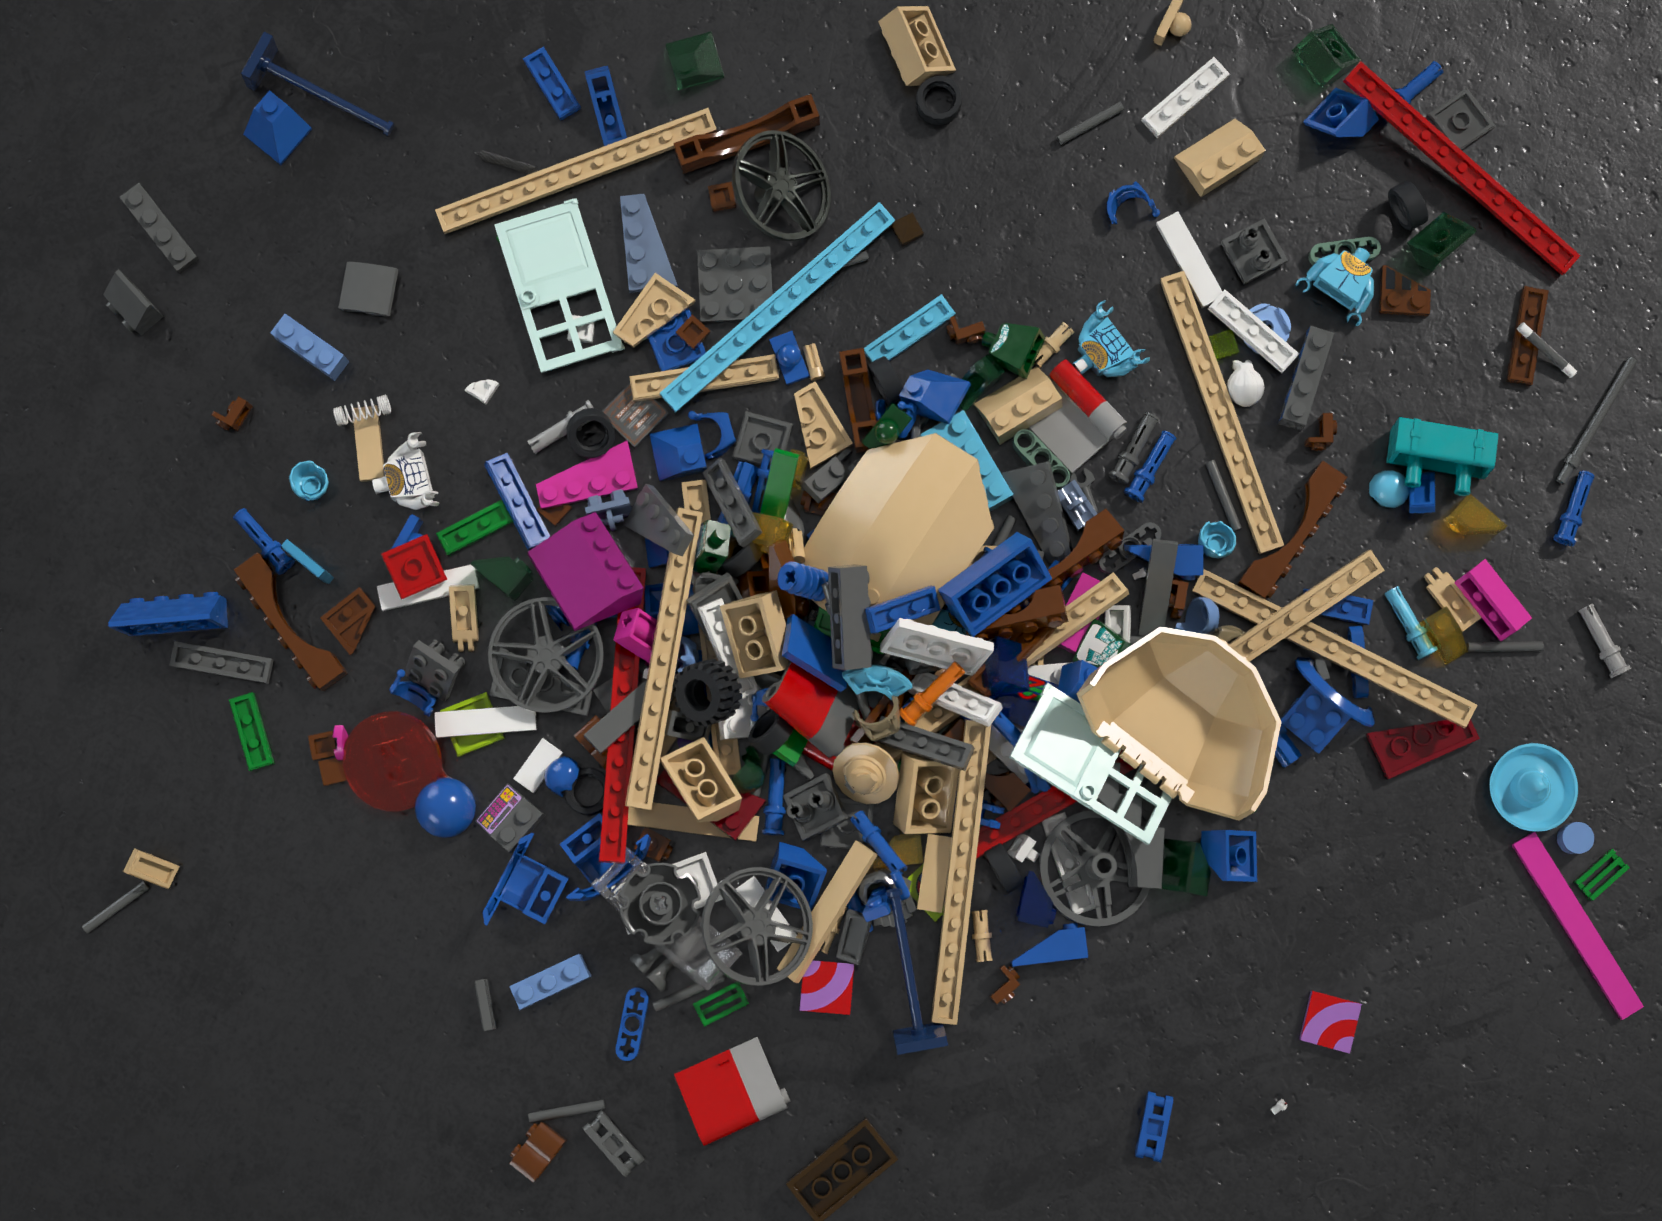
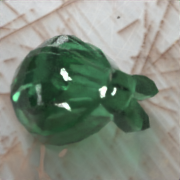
(751, 775)

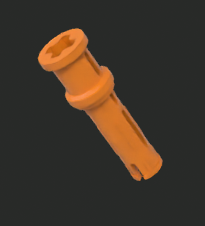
(923, 701)

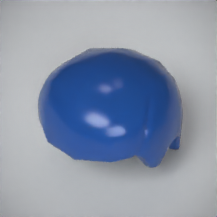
(561, 775)

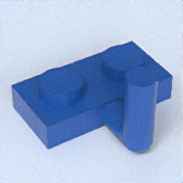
(878, 902)

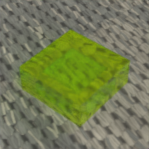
(1224, 344)

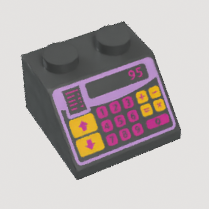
(509, 818)

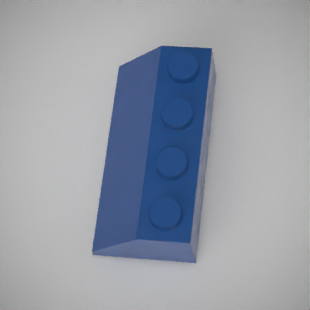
(995, 583)

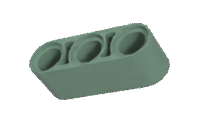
(1038, 448)

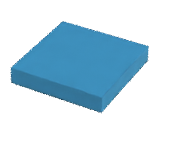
(307, 561)

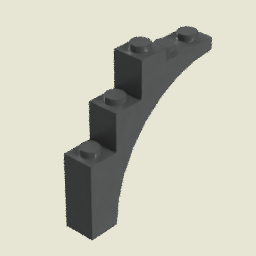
(1142, 860)

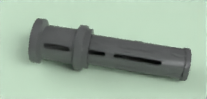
(1129, 458)

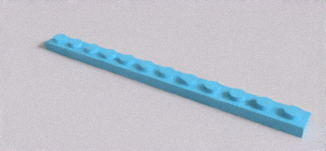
(777, 307)

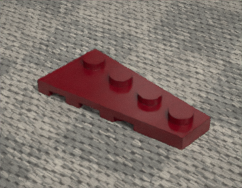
(1414, 745)
(731, 825)

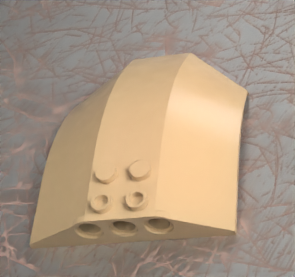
(907, 515)

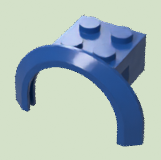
(1321, 710)
(584, 851)
(527, 886)

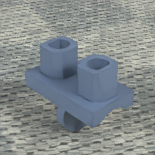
(1076, 504)
(611, 511)

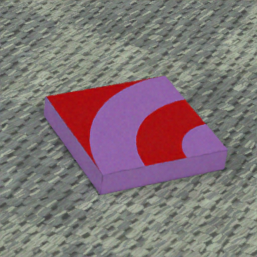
(827, 988)
(1330, 1022)

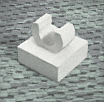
(1023, 849)

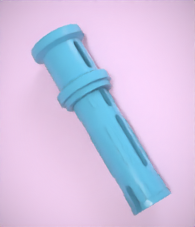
(1416, 633)

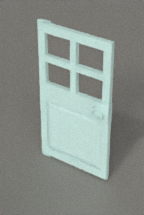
(547, 264)
(1071, 757)

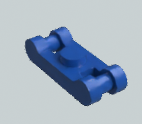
(1154, 1126)

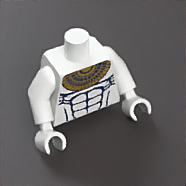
(407, 476)

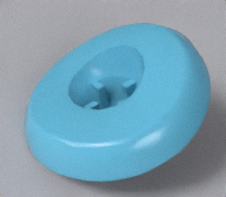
(1534, 787)

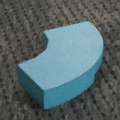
(878, 679)

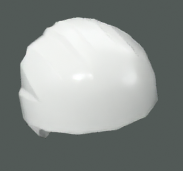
(1245, 384)

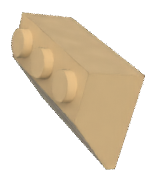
(916, 44)
(1220, 156)
(1019, 405)
(756, 633)
(702, 781)
(925, 796)

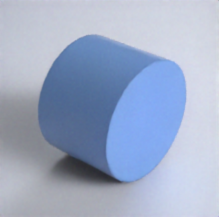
(1575, 838)

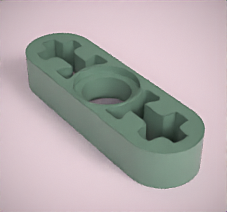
(1350, 243)

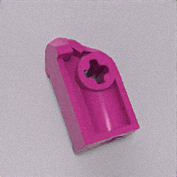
(636, 633)

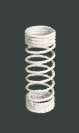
(383, 404)

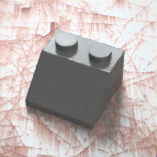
(131, 303)

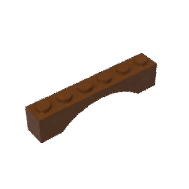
(713, 147)
(1319, 492)
(1099, 536)
(261, 582)

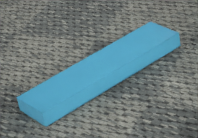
(910, 330)

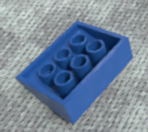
(171, 615)

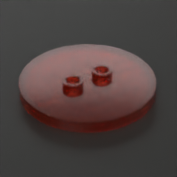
(391, 760)

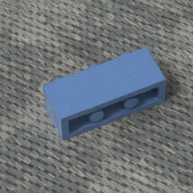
(309, 347)
(550, 981)

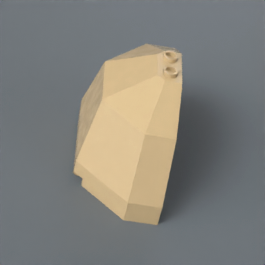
(1189, 717)

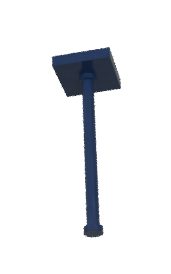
(261, 62)
(919, 1036)

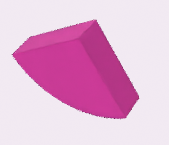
(341, 734)

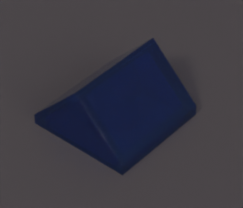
(1002, 670)

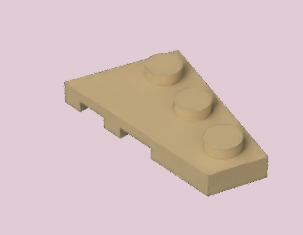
(652, 310)
(820, 426)

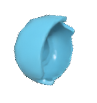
(308, 480)
(1389, 488)
(1217, 539)

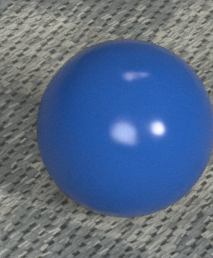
(445, 807)

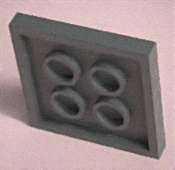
(733, 282)

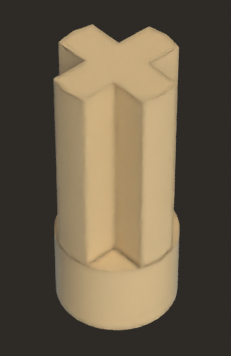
(813, 362)
(797, 546)

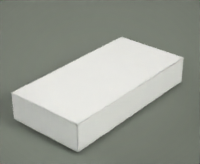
(533, 770)

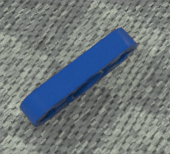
(1359, 684)
(623, 1041)

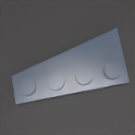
(642, 244)

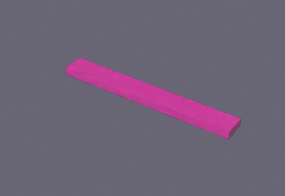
(1577, 926)

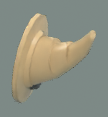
(866, 773)

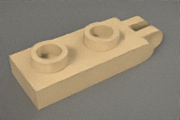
(1449, 595)
(463, 615)

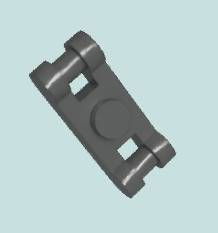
(613, 1143)

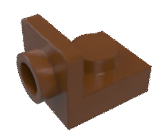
(235, 416)
(813, 507)
(1178, 597)
(659, 845)

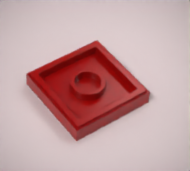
(414, 566)

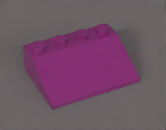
(586, 572)

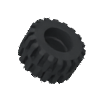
(723, 690)

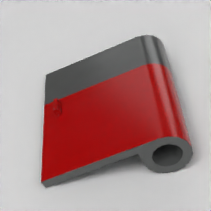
(813, 708)

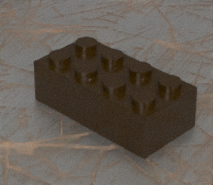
(841, 1170)

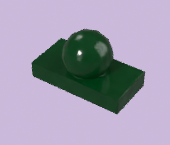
(887, 427)

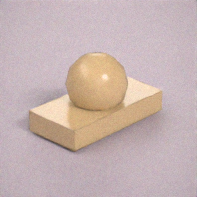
(1173, 21)
(151, 868)

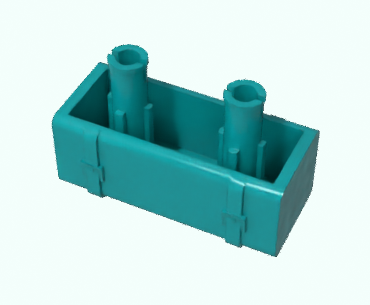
(1443, 450)

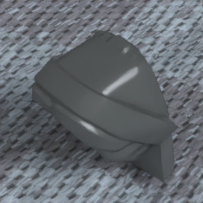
(883, 878)

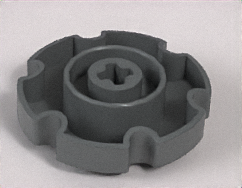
(662, 924)

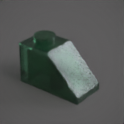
(982, 378)

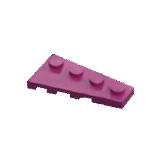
(590, 478)

